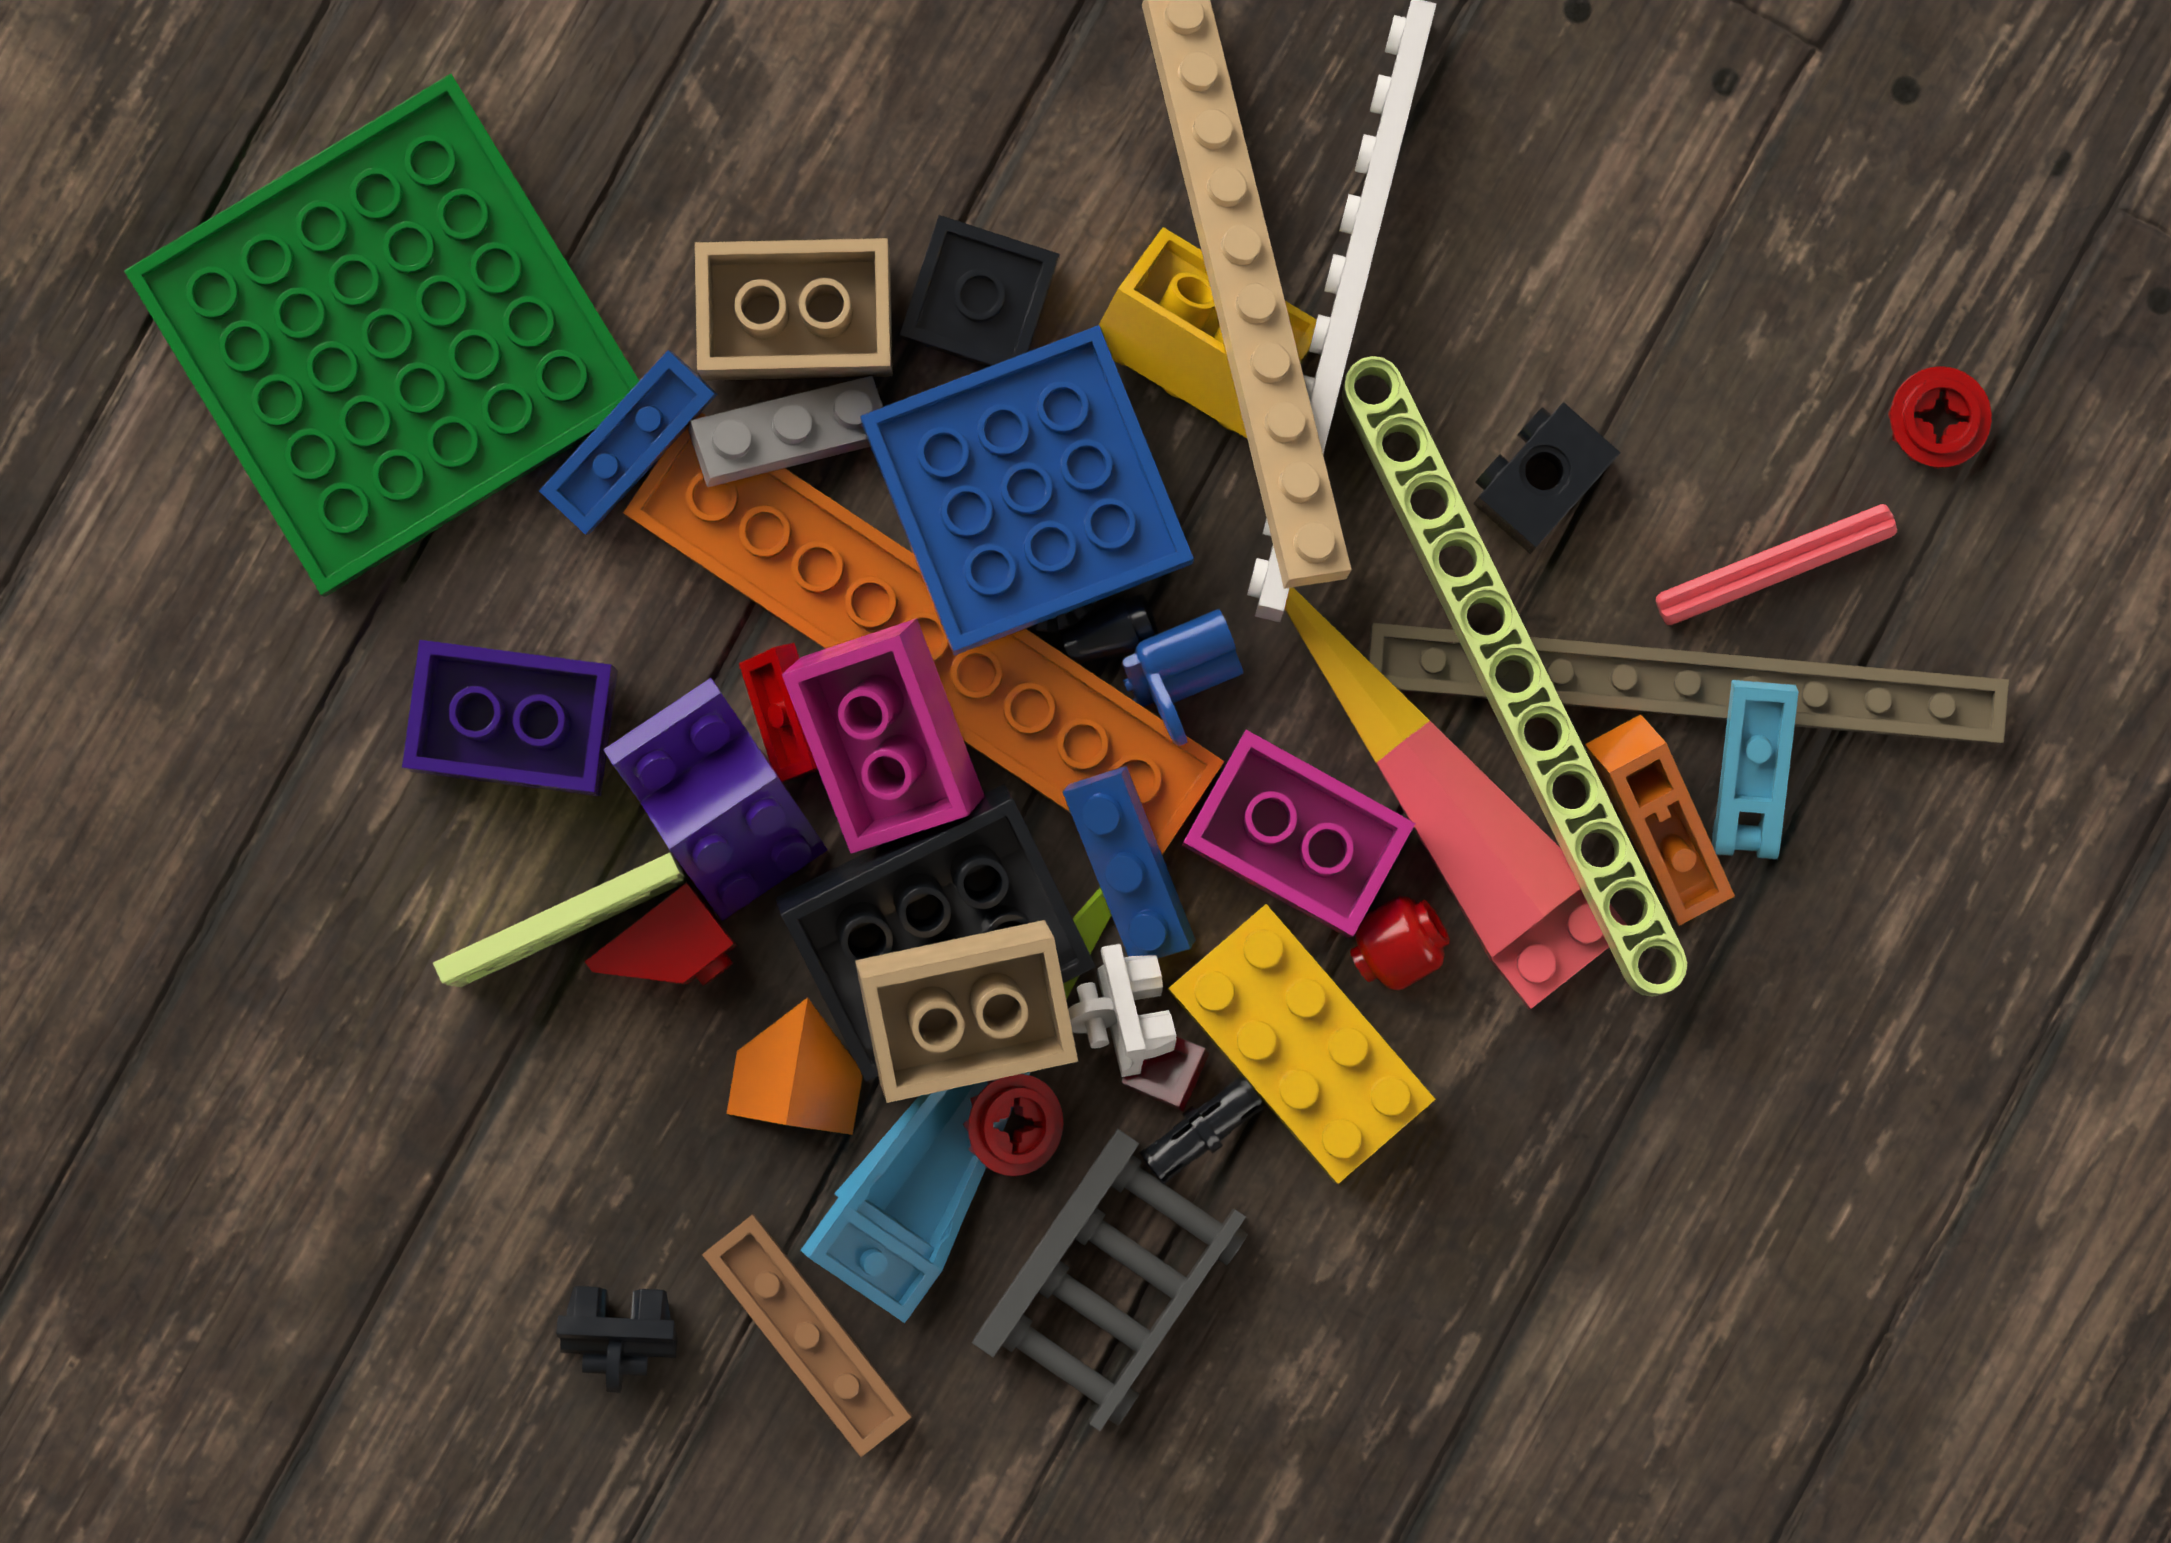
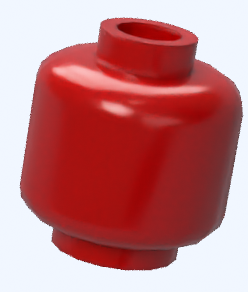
(1400, 943)

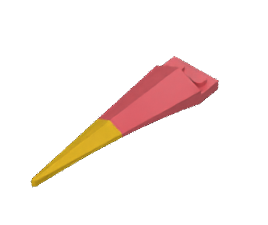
(1488, 851)

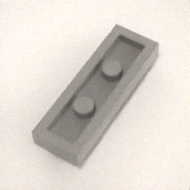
(783, 431)

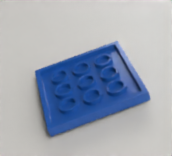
(1026, 490)

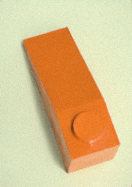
(1660, 818)

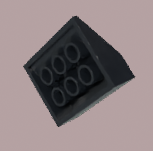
(921, 892)

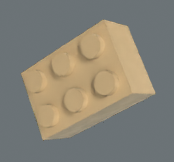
(793, 309)
(966, 1011)

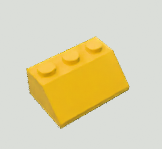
(1171, 333)

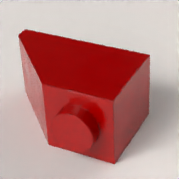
(669, 944)

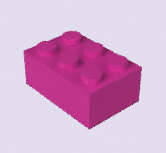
(883, 736)
(1298, 834)

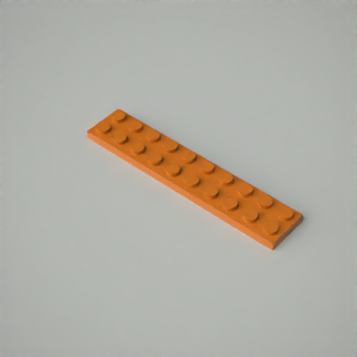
(847, 580)

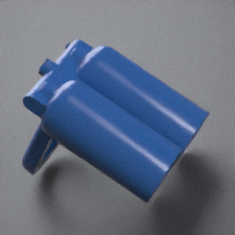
(1181, 665)

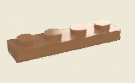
(807, 1335)

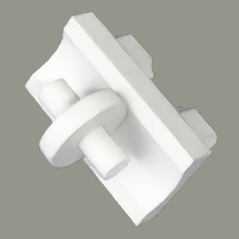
(1133, 1035)

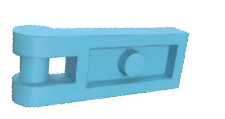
(1755, 767)

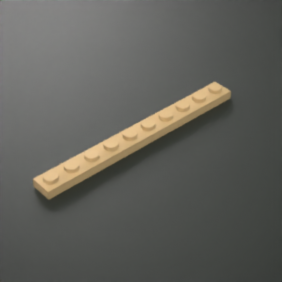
(1247, 293)

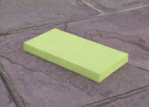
(561, 921)

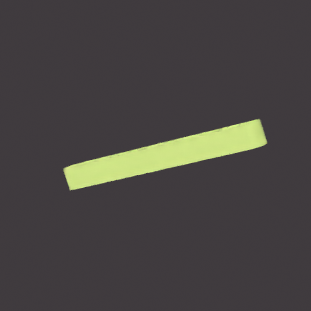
(1513, 643)

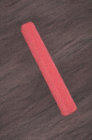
(1776, 564)

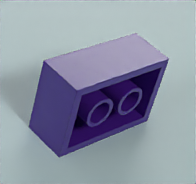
(510, 718)

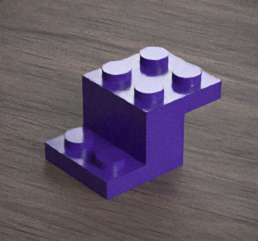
(715, 799)

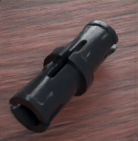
(1202, 1129)

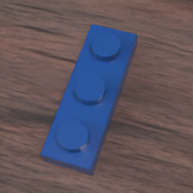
(628, 442)
(1129, 864)

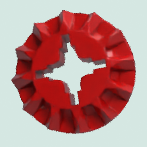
(1961, 397)
(1030, 1145)

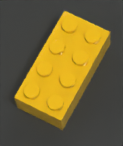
(1301, 1044)

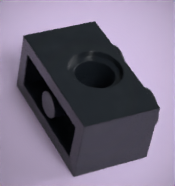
(1576, 453)

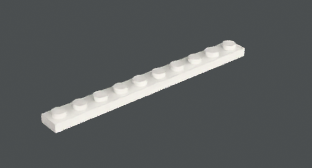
(1350, 273)

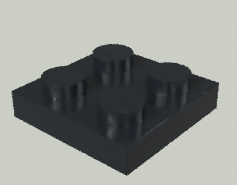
(978, 294)

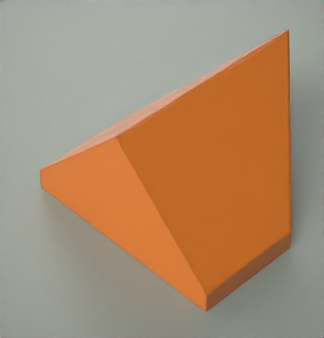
(797, 1075)

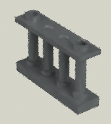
(1048, 1276)

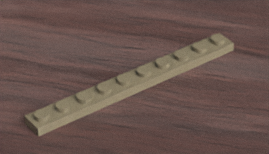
(1701, 684)

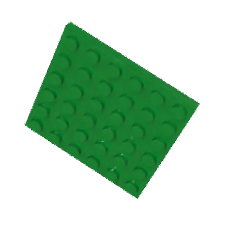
(385, 335)

